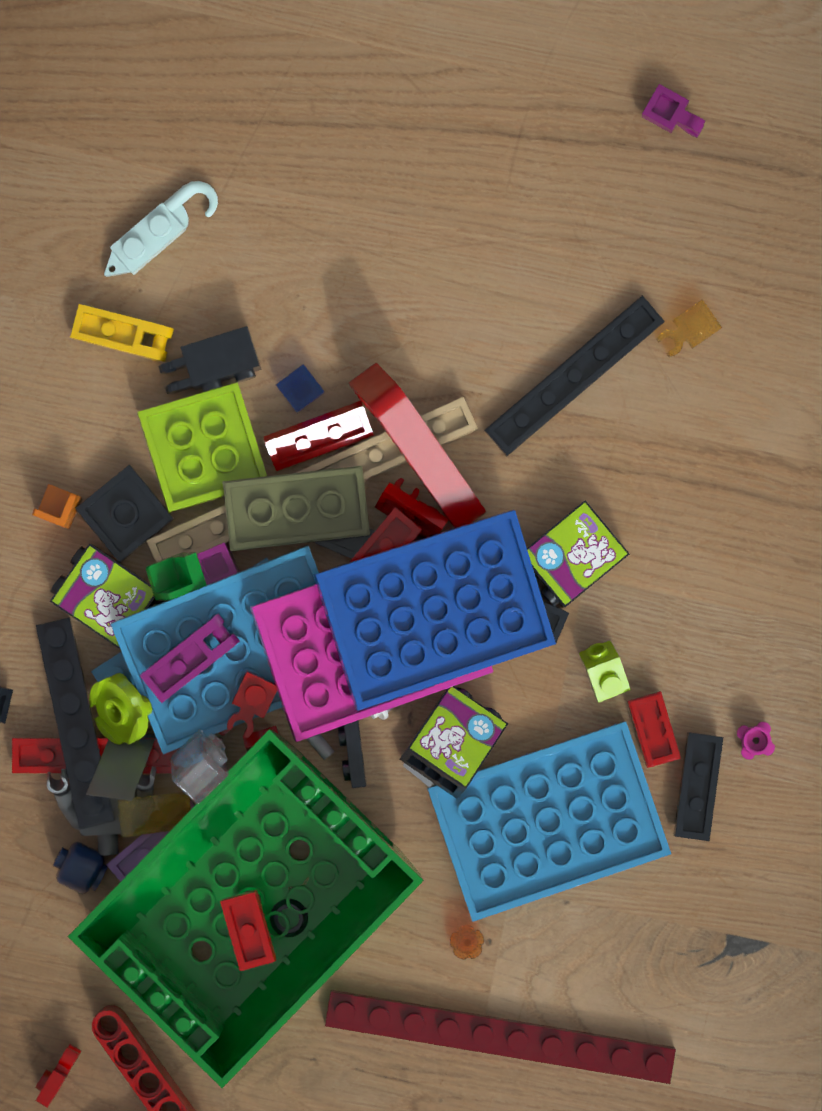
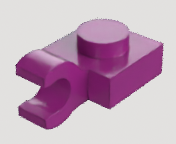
(668, 110)

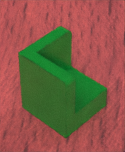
(175, 576)

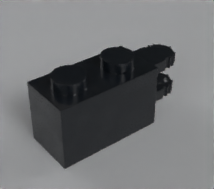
(215, 361)

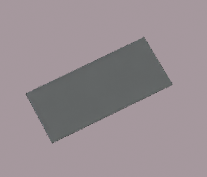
(121, 769)

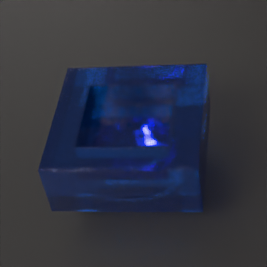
(300, 388)

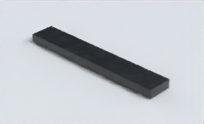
(574, 376)

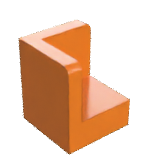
(58, 506)

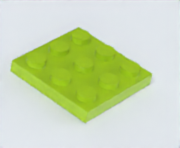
(200, 445)

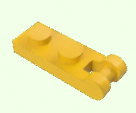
(120, 332)

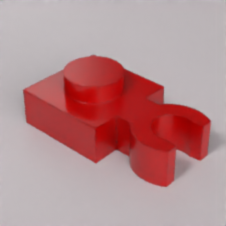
(252, 697)
(52, 1081)

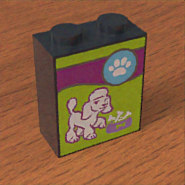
(574, 555)
(100, 591)
(454, 741)

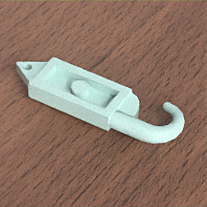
(157, 230)

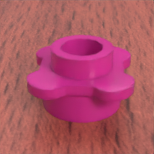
(764, 745)

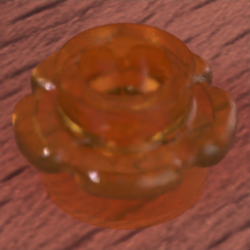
(457, 942)

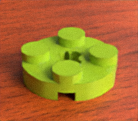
(120, 709)

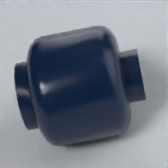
(80, 867)

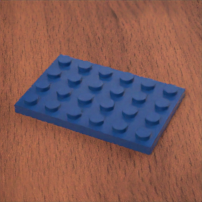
(434, 609)

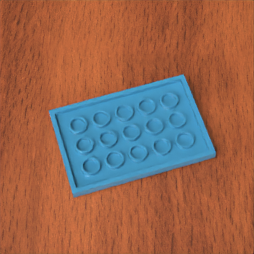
(208, 697)
(550, 821)

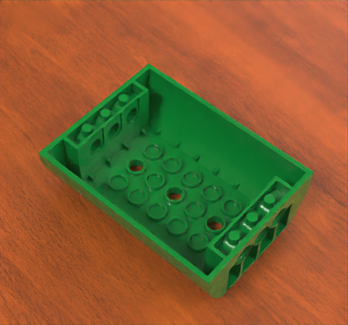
(220, 850)

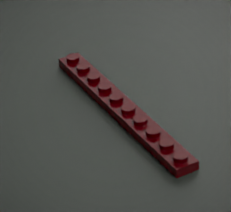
(500, 1036)

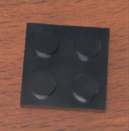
(124, 513)

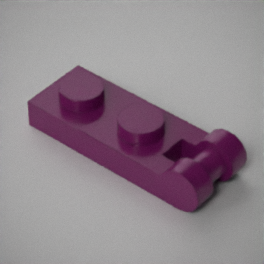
(188, 659)

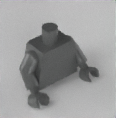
(106, 833)

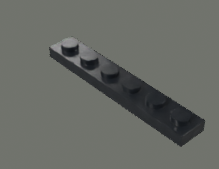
(73, 719)

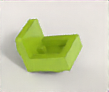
(604, 670)

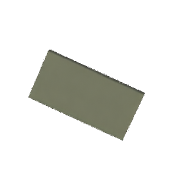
(296, 508)

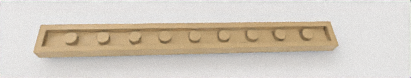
(374, 456)

